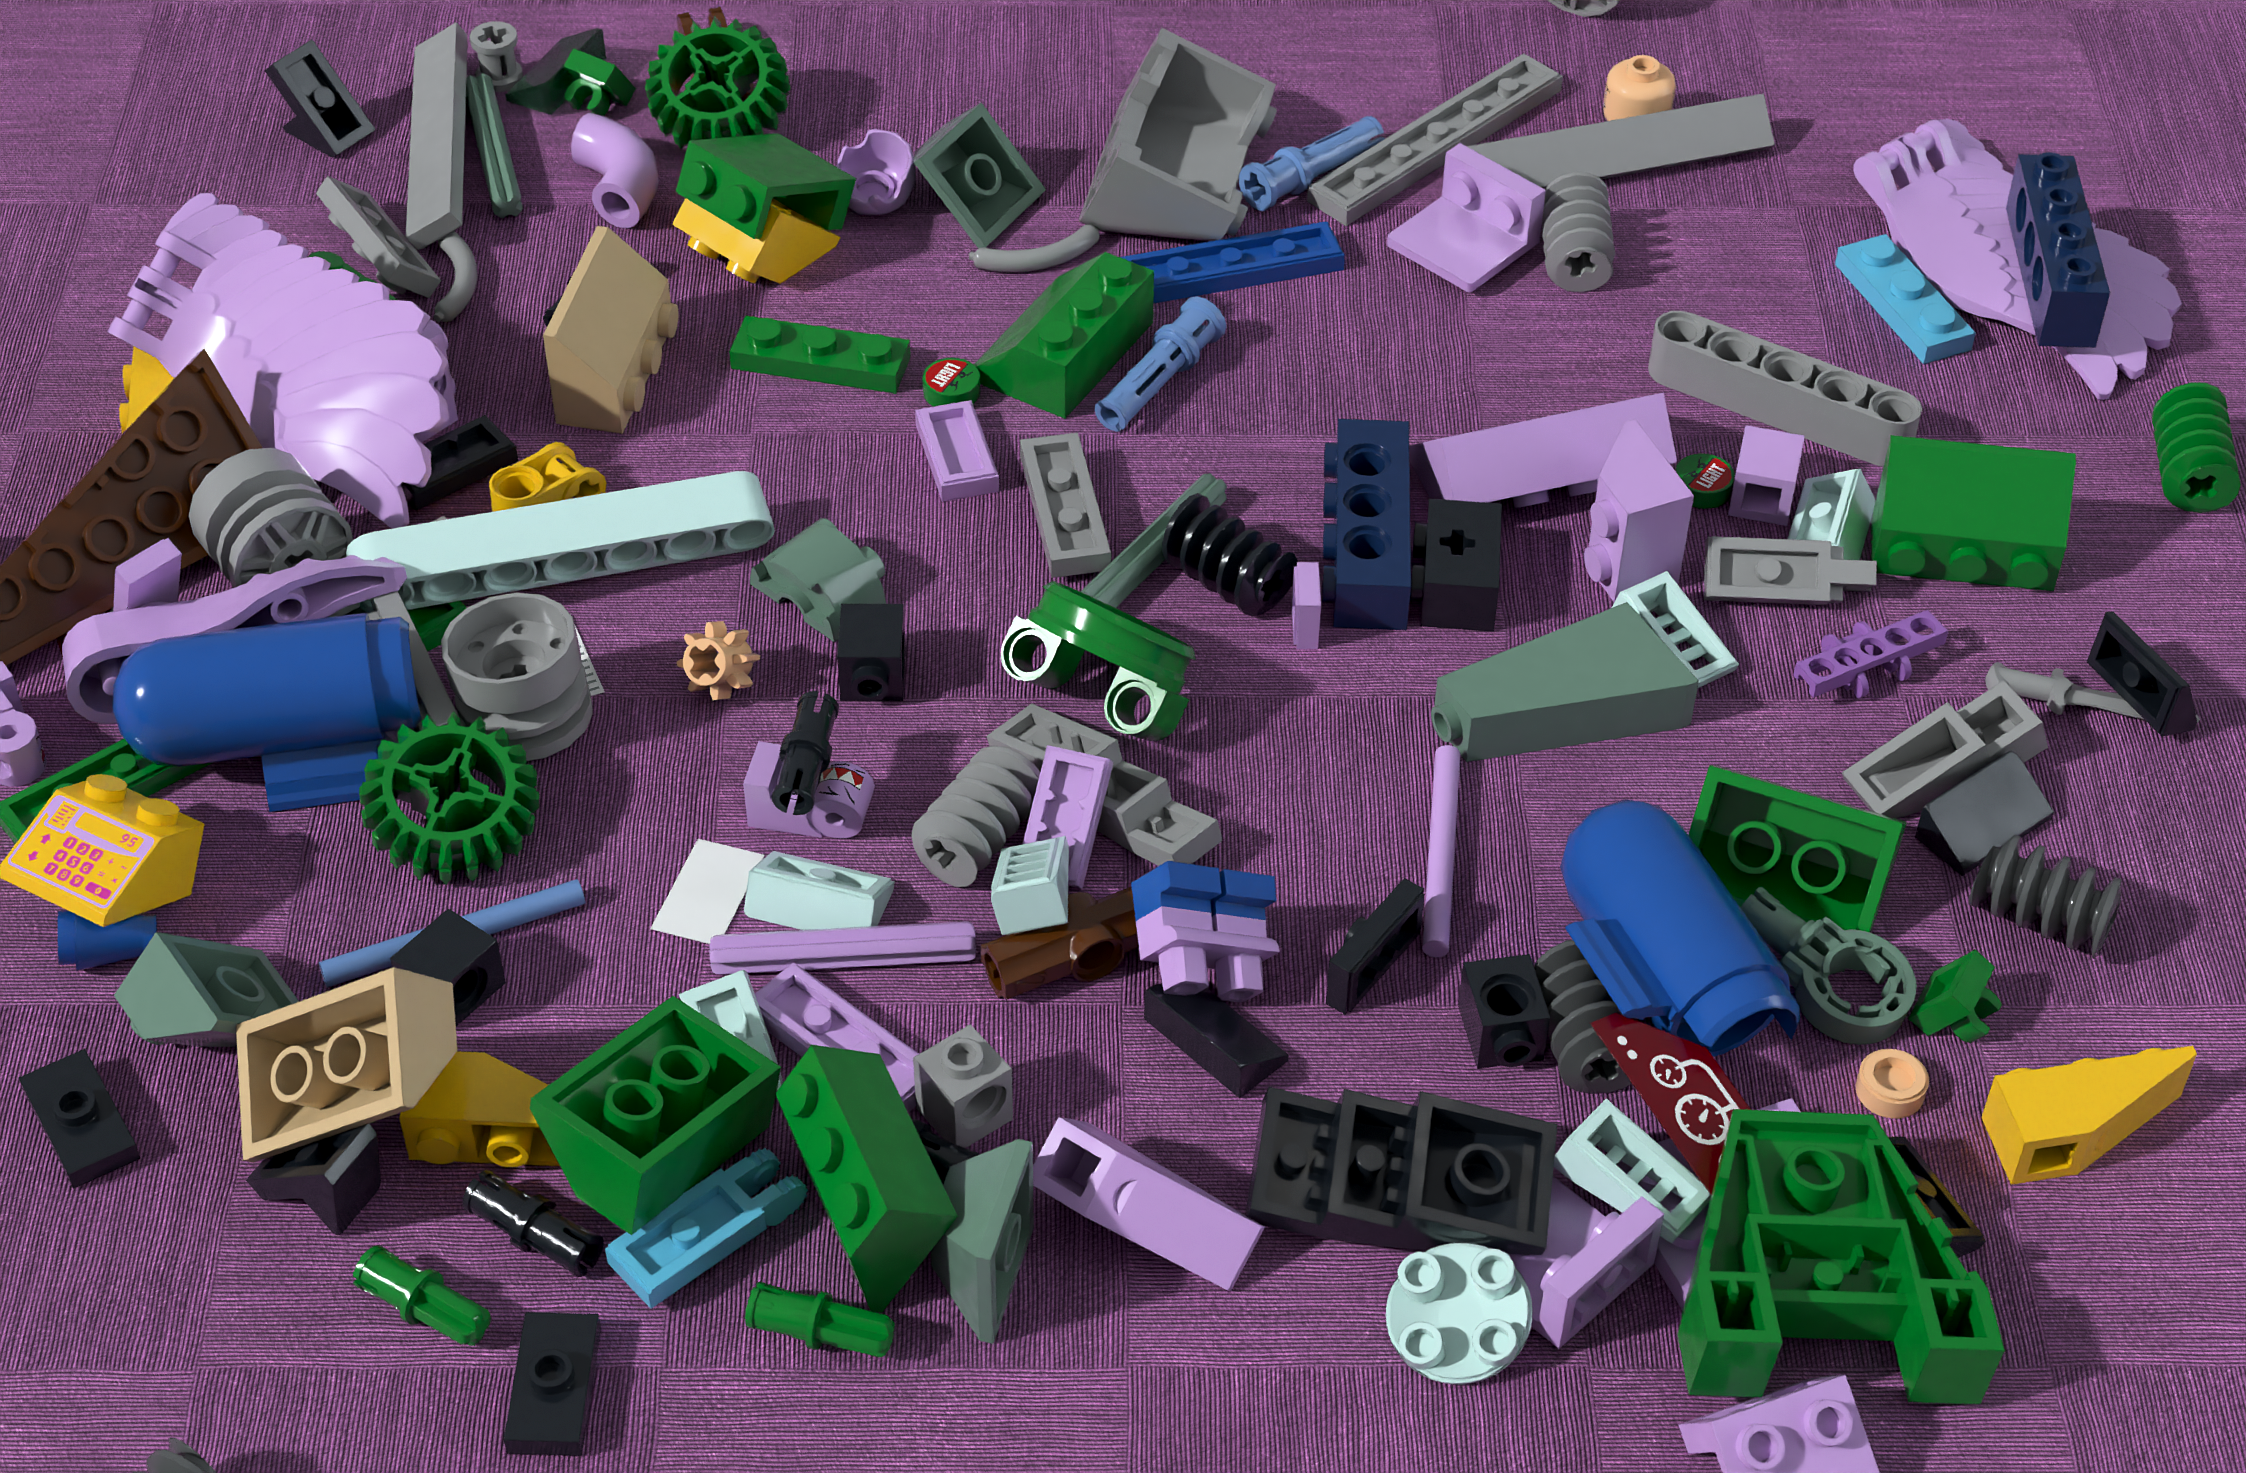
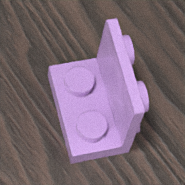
(1476, 224)
(1586, 1261)
(1787, 1431)

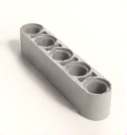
(1780, 386)

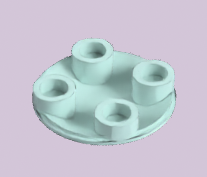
(1459, 1312)

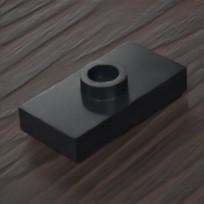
(461, 460)
(1374, 946)
(79, 1118)
(552, 1384)

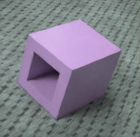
(1766, 475)

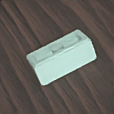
(1835, 510)
(814, 894)

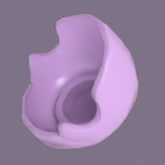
(882, 172)

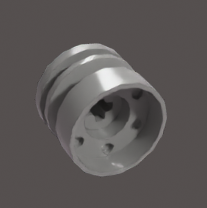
(265, 516)
(519, 670)

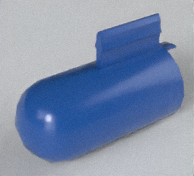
(293, 692)
(1670, 931)

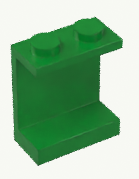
(743, 174)

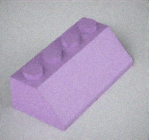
(1536, 454)

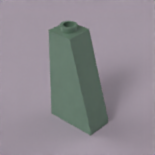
(1566, 689)

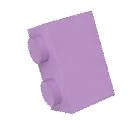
(1637, 515)

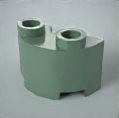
(819, 574)

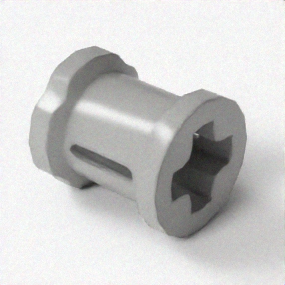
(498, 54)

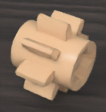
(733, 659)

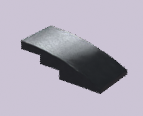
(1402, 1172)

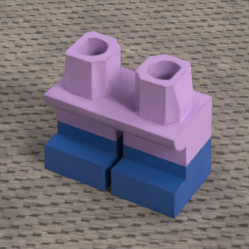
(1202, 921)

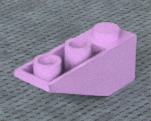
(1144, 1202)

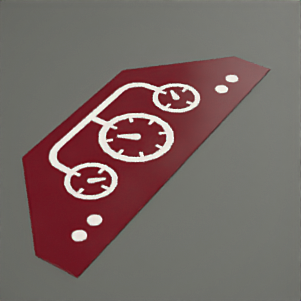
(1679, 1086)

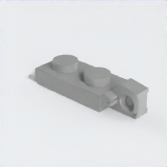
(1782, 571)

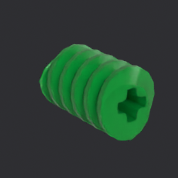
(2195, 448)

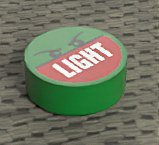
(951, 382)
(1707, 478)

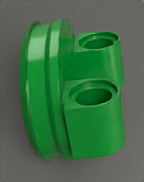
(1076, 622)

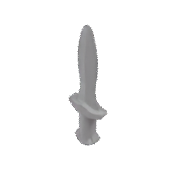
(2057, 690)

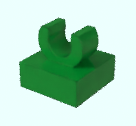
(596, 79)
(1957, 998)

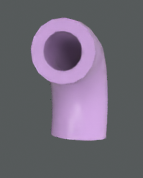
(626, 167)

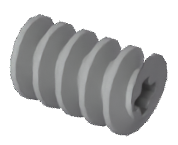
(1578, 232)
(975, 815)

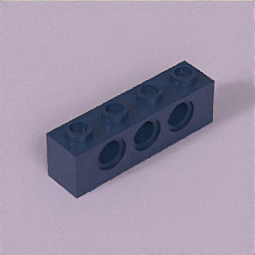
(2057, 251)
(1370, 525)

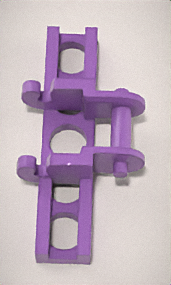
(1870, 650)

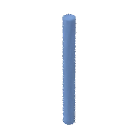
(490, 920)

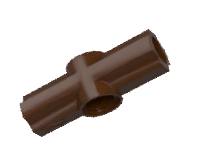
(1085, 946)

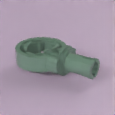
(1823, 948)

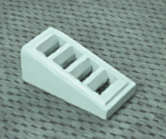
(1676, 610)
(1031, 886)
(1628, 1143)

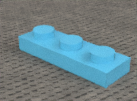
(1905, 299)

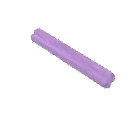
(843, 947)

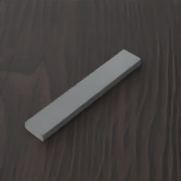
(437, 137)
(1638, 142)
(1423, 144)

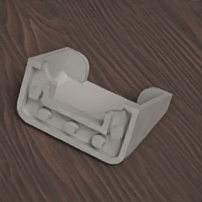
(1179, 145)

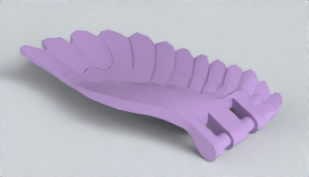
(1962, 242)
(302, 348)

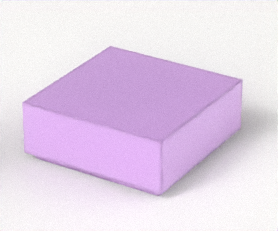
(1306, 605)

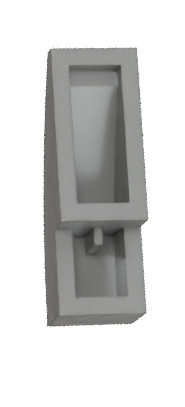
(1945, 751)

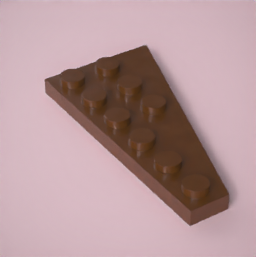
(121, 508)

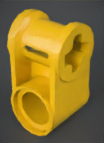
(544, 479)

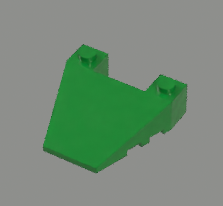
(1828, 1241)

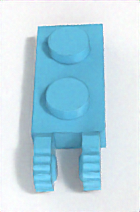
(704, 1226)

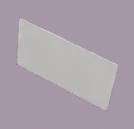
(706, 891)

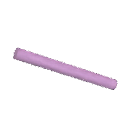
(1441, 852)

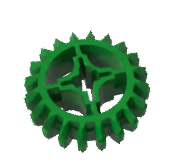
(730, 63)
(473, 822)

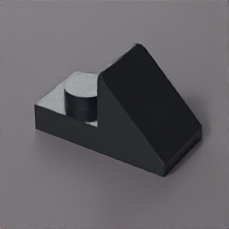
(322, 104)
(330, 1175)

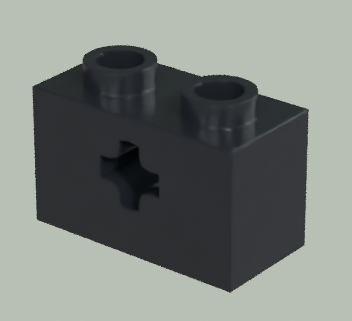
(1459, 565)

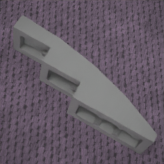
(1137, 802)

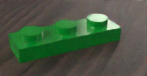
(820, 354)

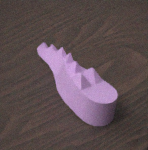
(307, 591)

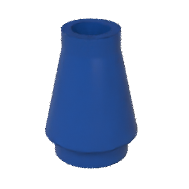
(92, 945)

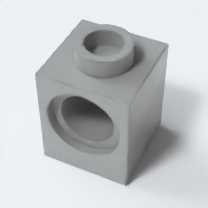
(963, 1087)

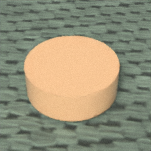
(1892, 1083)

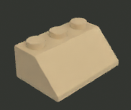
(607, 335)
(341, 1059)

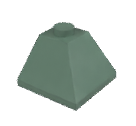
(978, 174)
(199, 991)
(990, 1236)

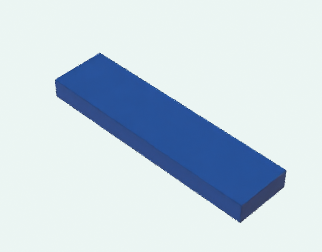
(1242, 261)

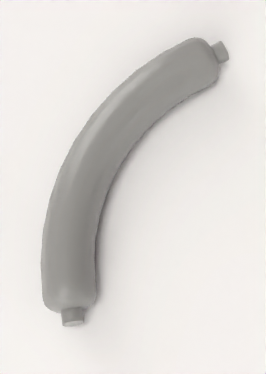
(1039, 257)
(464, 281)

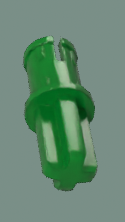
(421, 1296)
(818, 1320)

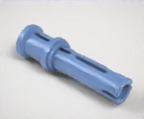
(1296, 168)
(1173, 350)

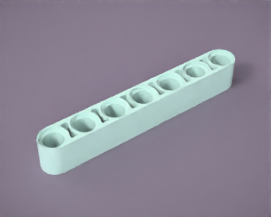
(572, 538)

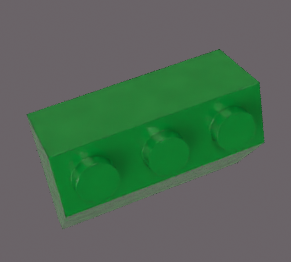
(1071, 334)
(1972, 513)
(1797, 846)
(655, 1112)
(866, 1166)

